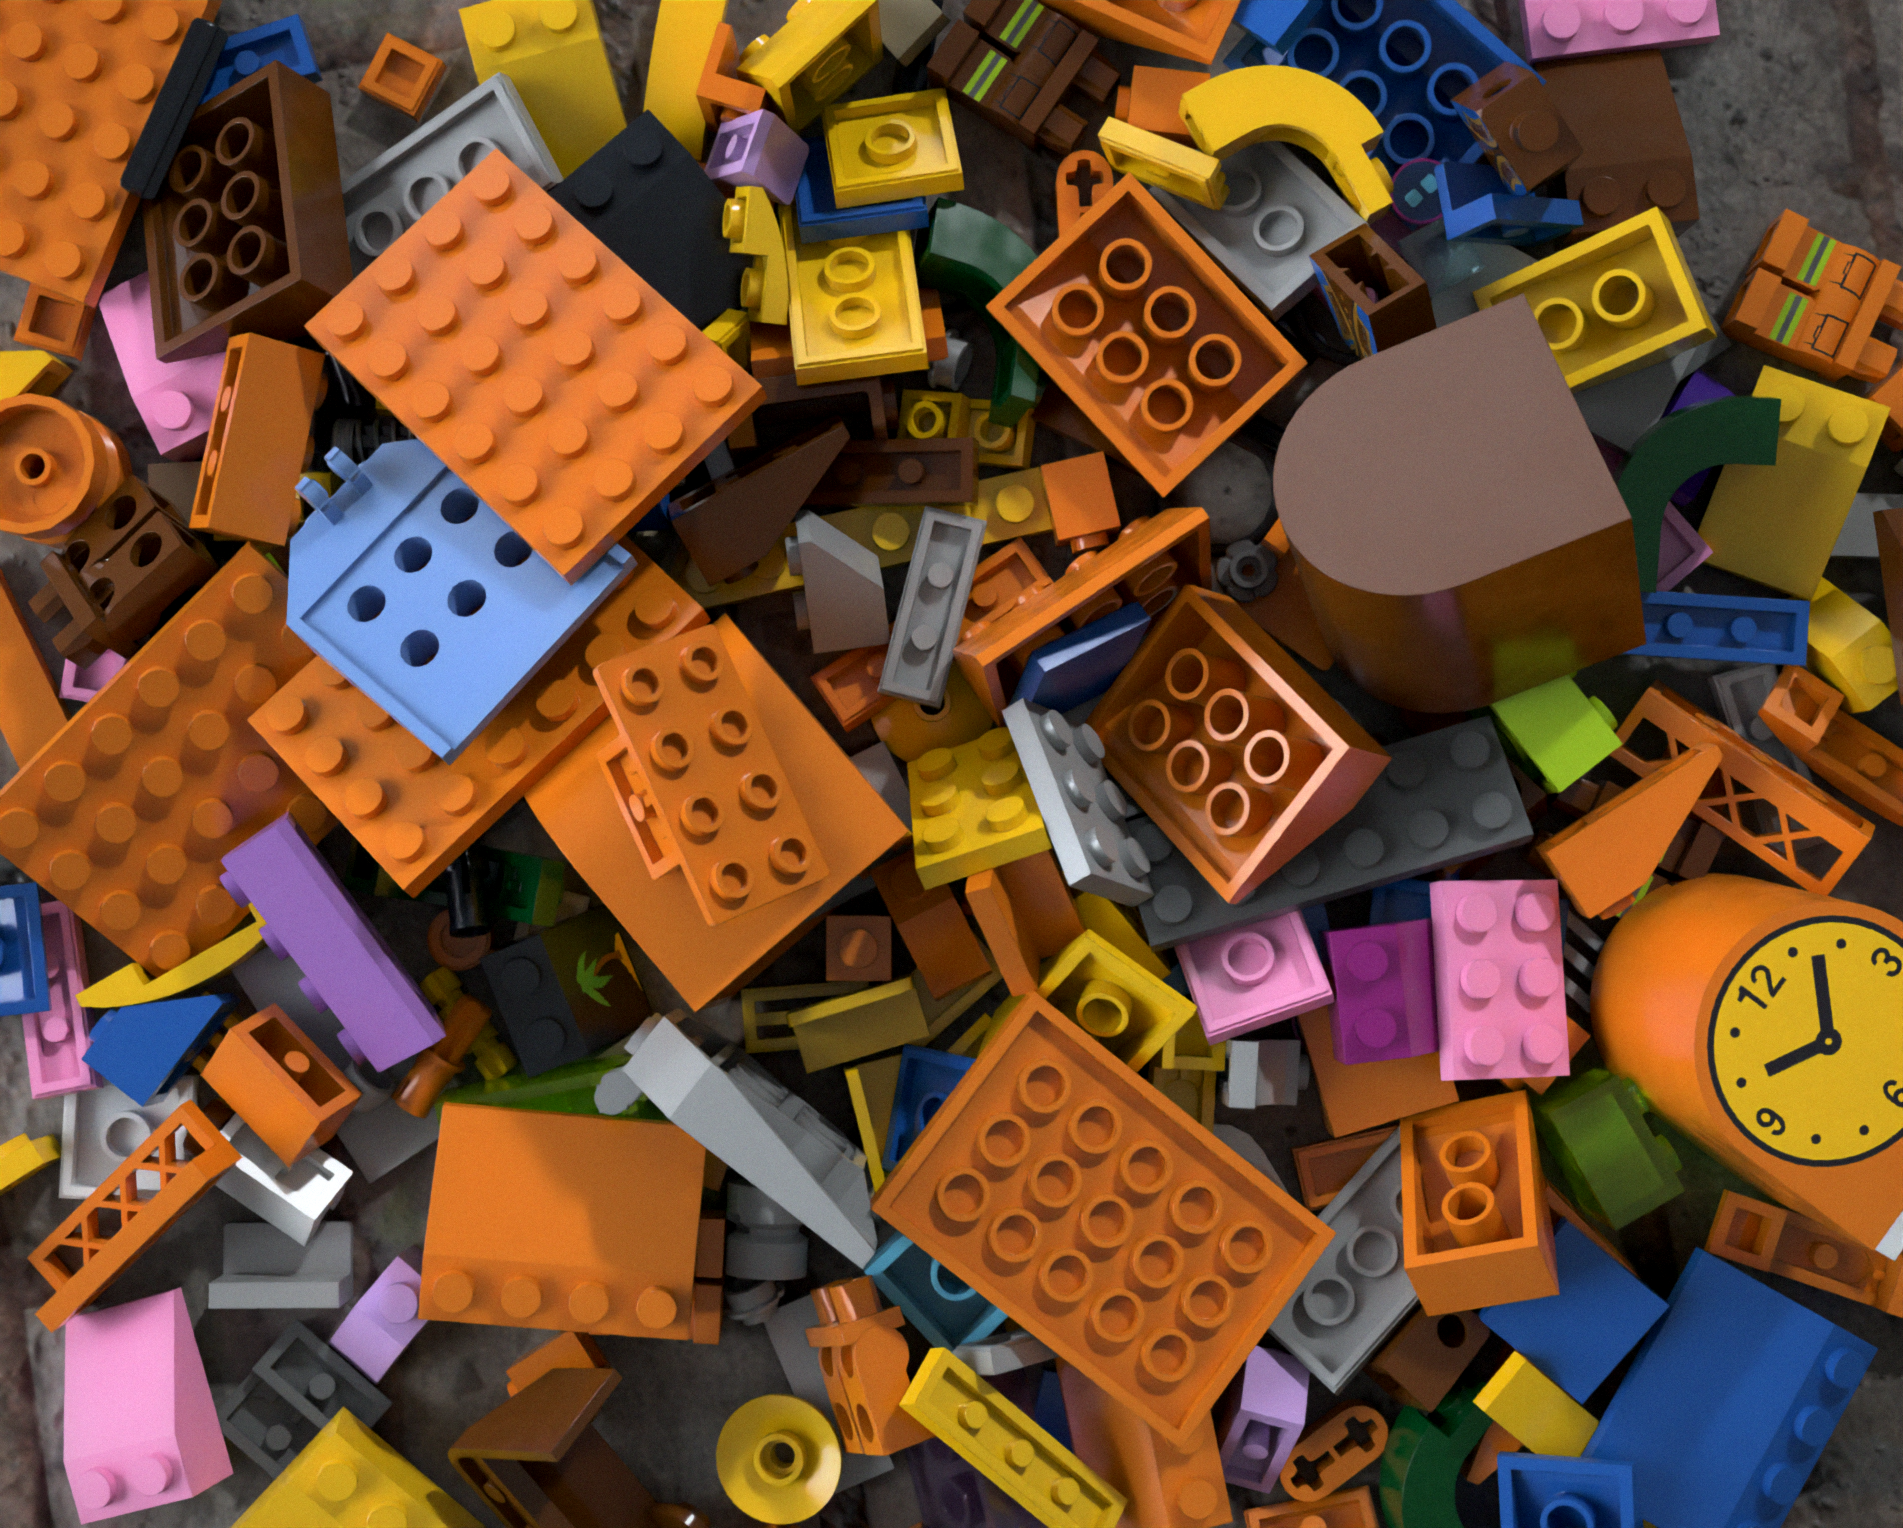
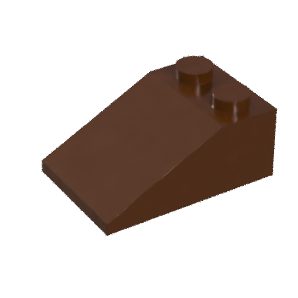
(1629, 141)

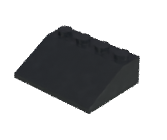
(660, 218)

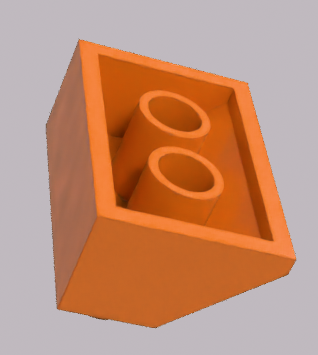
(1159, 1479)

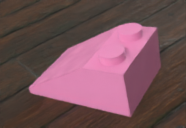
(171, 397)
(138, 1409)

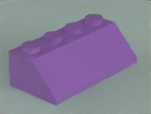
(332, 943)

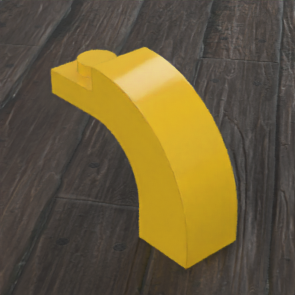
(1294, 108)

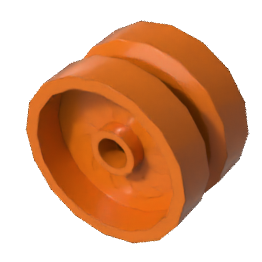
(54, 468)

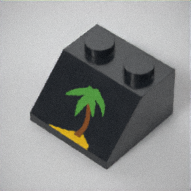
(566, 989)

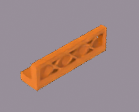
(1759, 772)
(142, 1218)

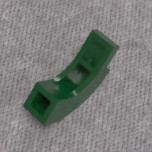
(974, 261)
(1680, 446)
(517, 888)
(1426, 1456)

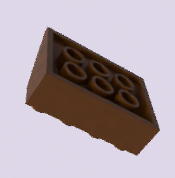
(248, 219)

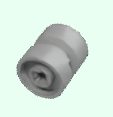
(765, 1237)

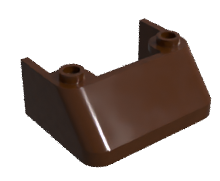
(550, 1468)

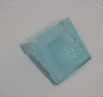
(1439, 260)

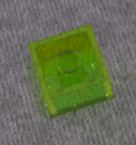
(1605, 1146)

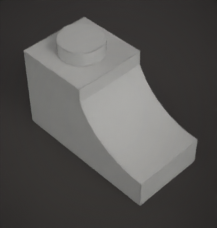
(1262, 1071)

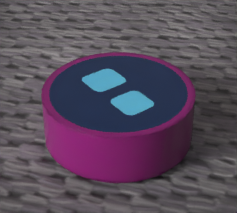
(1416, 192)

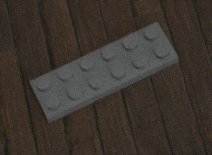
(1429, 808)

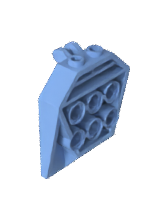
(365, 557)

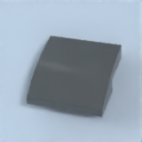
(293, 1398)

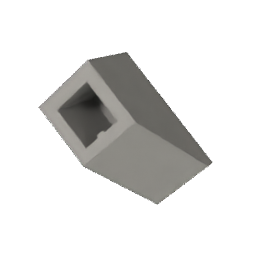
(841, 584)

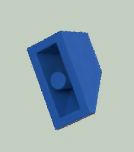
(154, 1044)

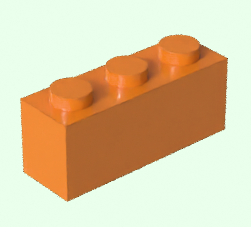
(259, 441)

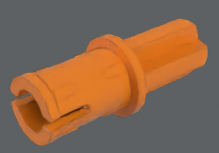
(442, 1060)

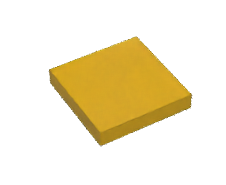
(891, 148)

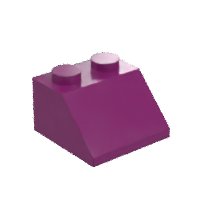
(1381, 990)

